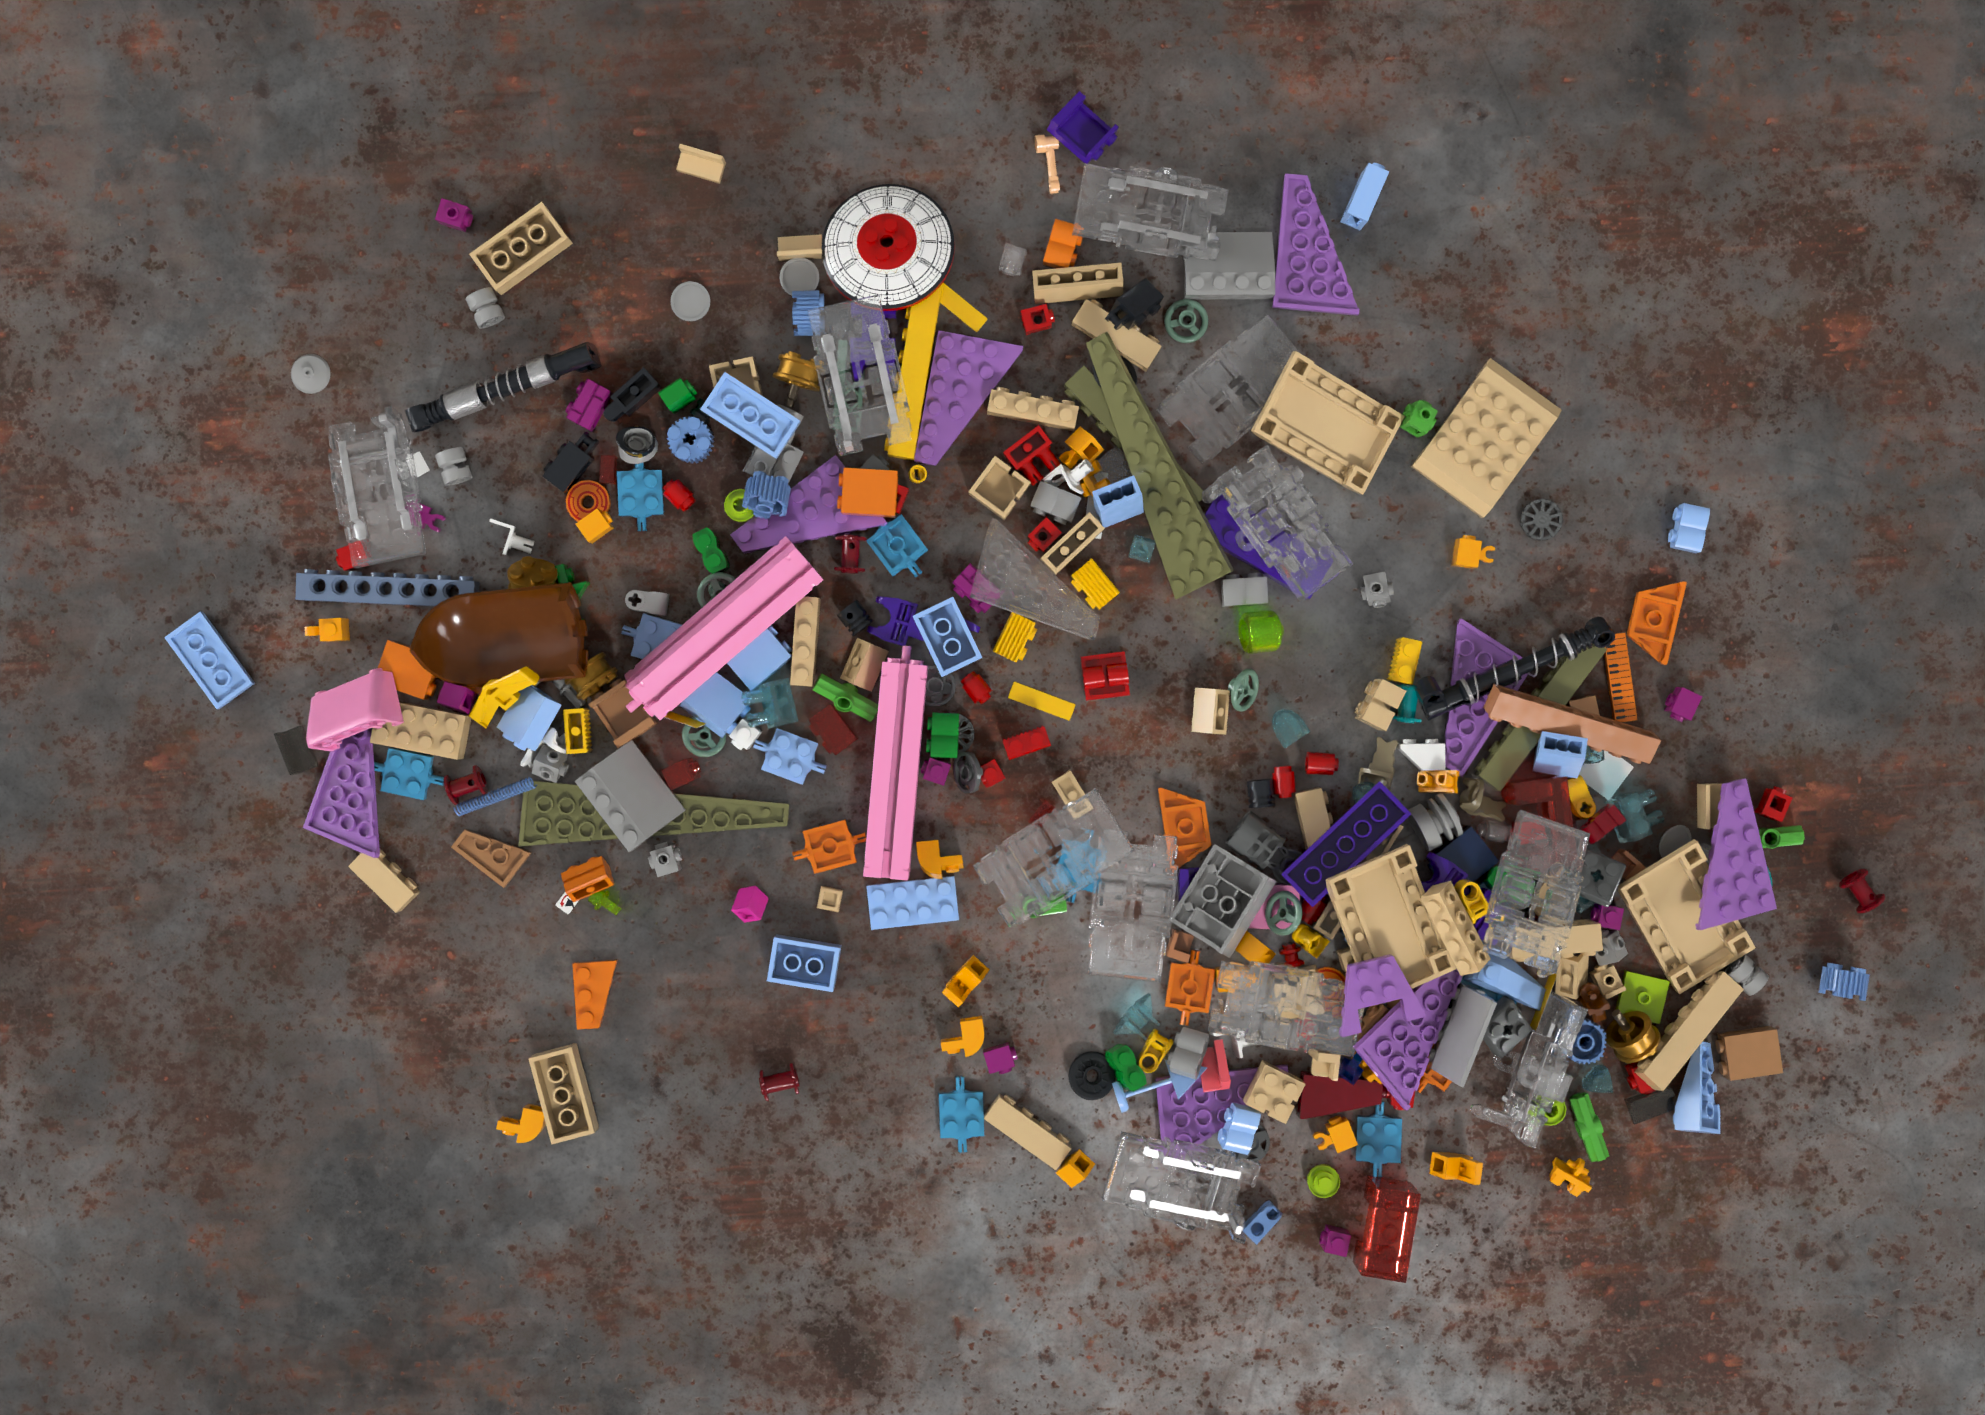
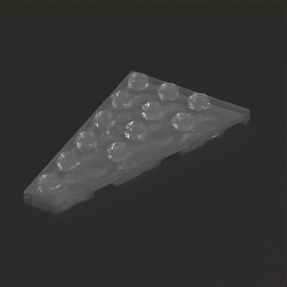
(1022, 584)

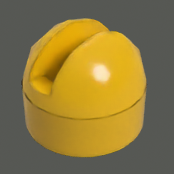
(921, 471)

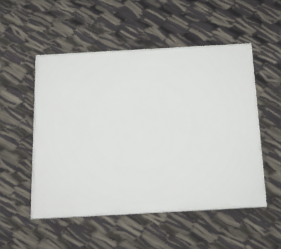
(1606, 775)

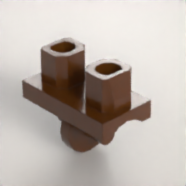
(1594, 1001)

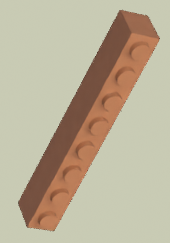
(1548, 716)

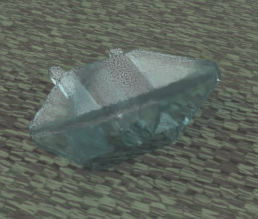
(1136, 1017)

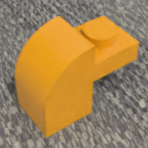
(931, 861)
(1254, 949)
(965, 980)
(971, 1038)
(527, 1128)
(1456, 1166)

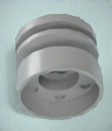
(1438, 820)

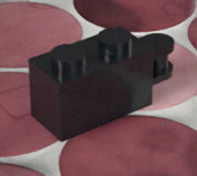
(1135, 305)
(632, 395)
(570, 463)

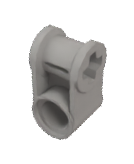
(652, 602)

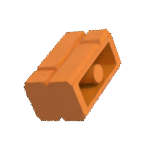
(587, 878)

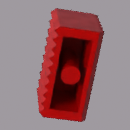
(1026, 742)

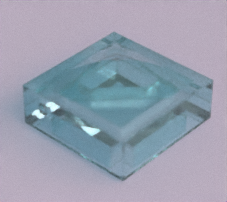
(1142, 548)

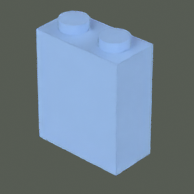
(1364, 196)
(1118, 501)
(761, 658)
(717, 705)
(529, 718)
(1560, 754)

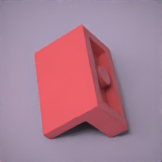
(1217, 1074)

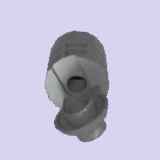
(1261, 845)

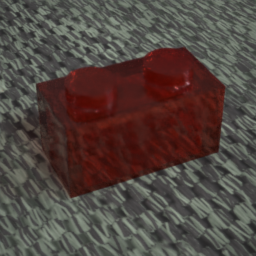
(608, 469)
(1043, 809)

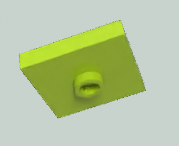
(1643, 994)

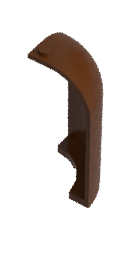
(502, 631)

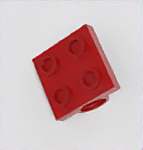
(1105, 676)

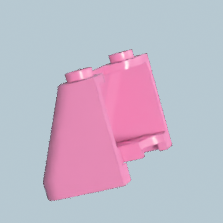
(352, 709)

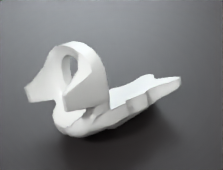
(550, 739)

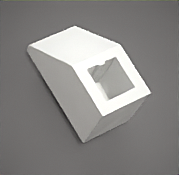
(1424, 755)

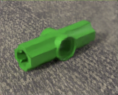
(845, 697)
(1782, 836)
(1588, 1127)

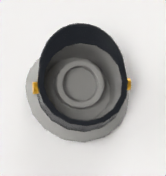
(636, 444)

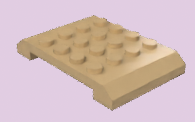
(1327, 424)
(1487, 438)
(1666, 909)
(1385, 915)

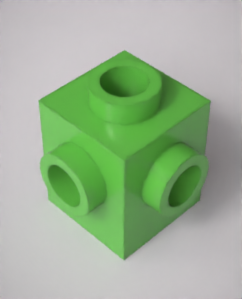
(1418, 418)

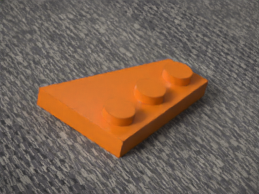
(591, 991)

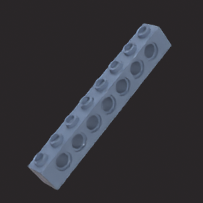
(308, 589)

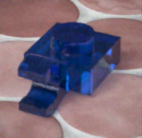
(1350, 1069)

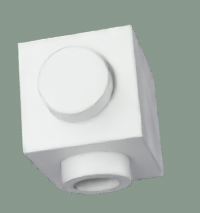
(744, 736)

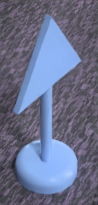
(1180, 1083)

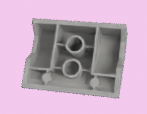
(1240, 272)
(630, 795)
(1222, 900)
(1461, 1034)

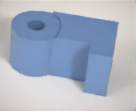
(1262, 1221)

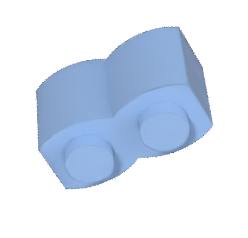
(1689, 528)
(1239, 1128)

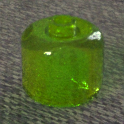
(1260, 631)

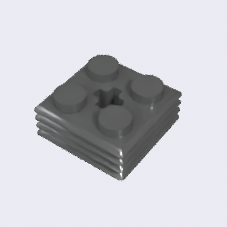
(1609, 871)
(1506, 1027)

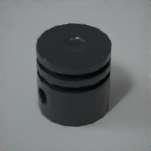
(858, 620)
(1260, 793)

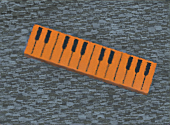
(1620, 680)

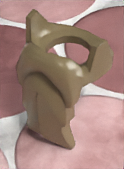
(1382, 766)
(1477, 804)

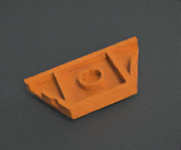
(1655, 619)
(1186, 820)

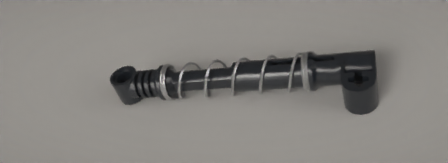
(1465, 692)

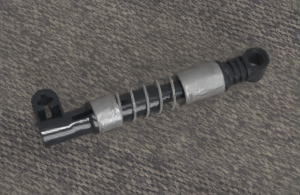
(475, 397)

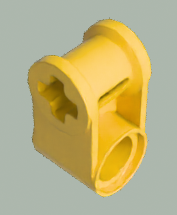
(1580, 795)
(1475, 902)
(1310, 940)
(1154, 1050)

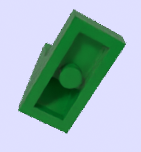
(566, 575)

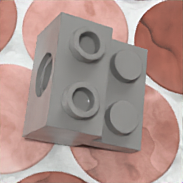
(784, 466)

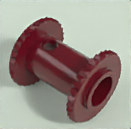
(849, 556)
(464, 785)
(1862, 891)
(779, 1082)

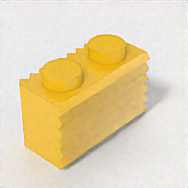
(1094, 584)
(1014, 637)
(1404, 661)
(577, 730)

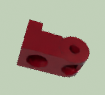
(1602, 822)

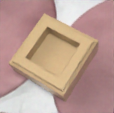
(829, 898)

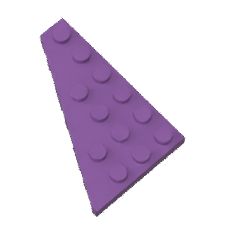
(1306, 261)
(958, 385)
(809, 514)
(1470, 725)
(346, 797)
(1737, 870)
(1400, 1048)
(1197, 1112)

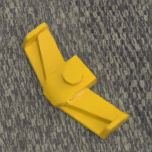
(501, 693)

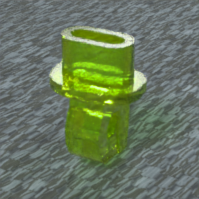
(601, 899)

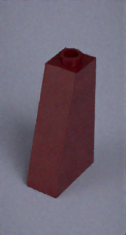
(1325, 1097)

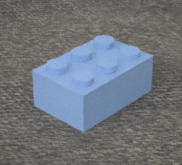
(947, 636)
(804, 963)

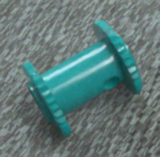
(1408, 705)

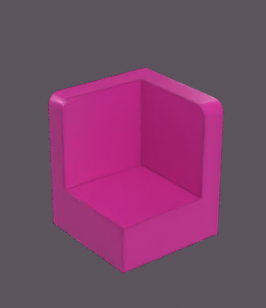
(750, 904)

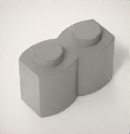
(1055, 502)
(1244, 591)
(1188, 1053)

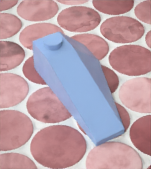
(1509, 980)
(1695, 1103)

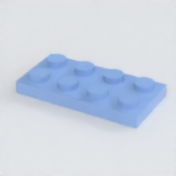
(750, 415)
(209, 660)
(912, 902)

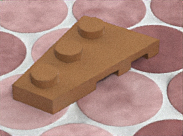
(491, 856)

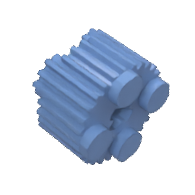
(805, 301)
(681, 431)
(766, 495)
(1844, 982)
(1592, 1047)

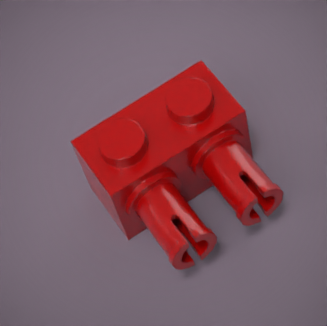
(1024, 450)

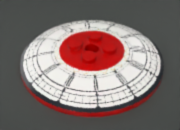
(898, 273)

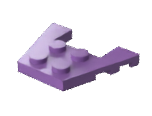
(1372, 984)

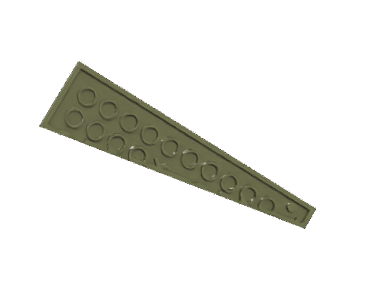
(1174, 515)
(566, 815)

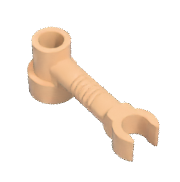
(1047, 145)

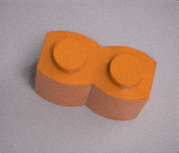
(1062, 246)

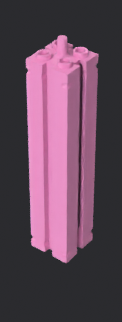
(721, 629)
(895, 767)

